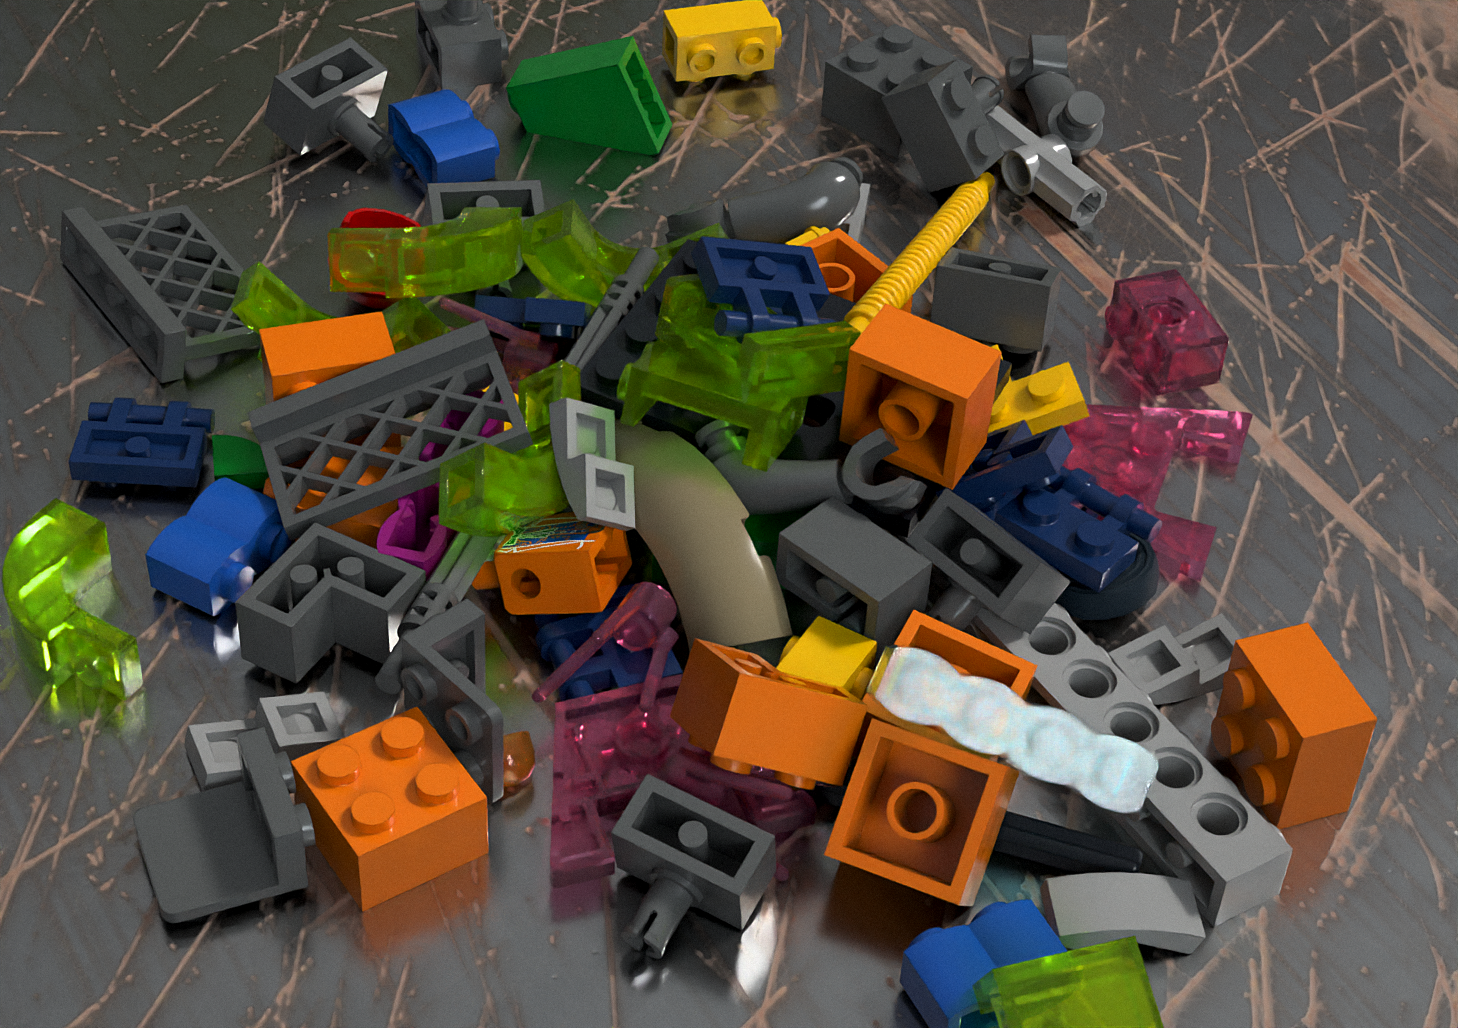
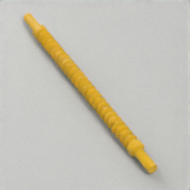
(923, 252)

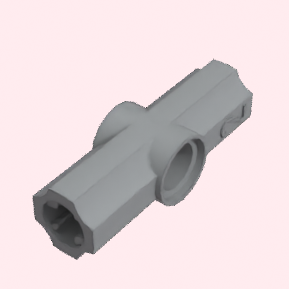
(1045, 168)

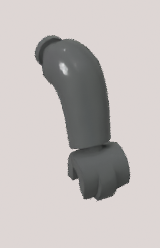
(1052, 95)
(777, 215)
(806, 484)

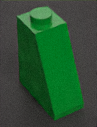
(592, 97)

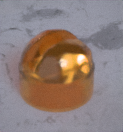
(518, 758)

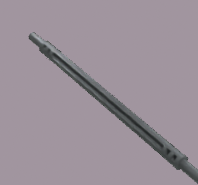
(467, 552)

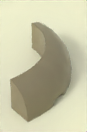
(701, 541)

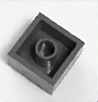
(871, 70)

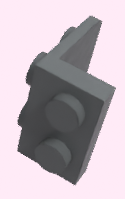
(448, 684)
(228, 840)

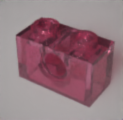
(1166, 332)

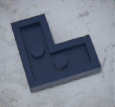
(554, 317)
(1011, 461)

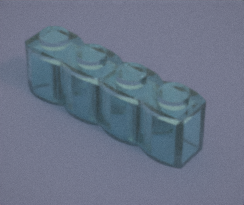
(1025, 734)

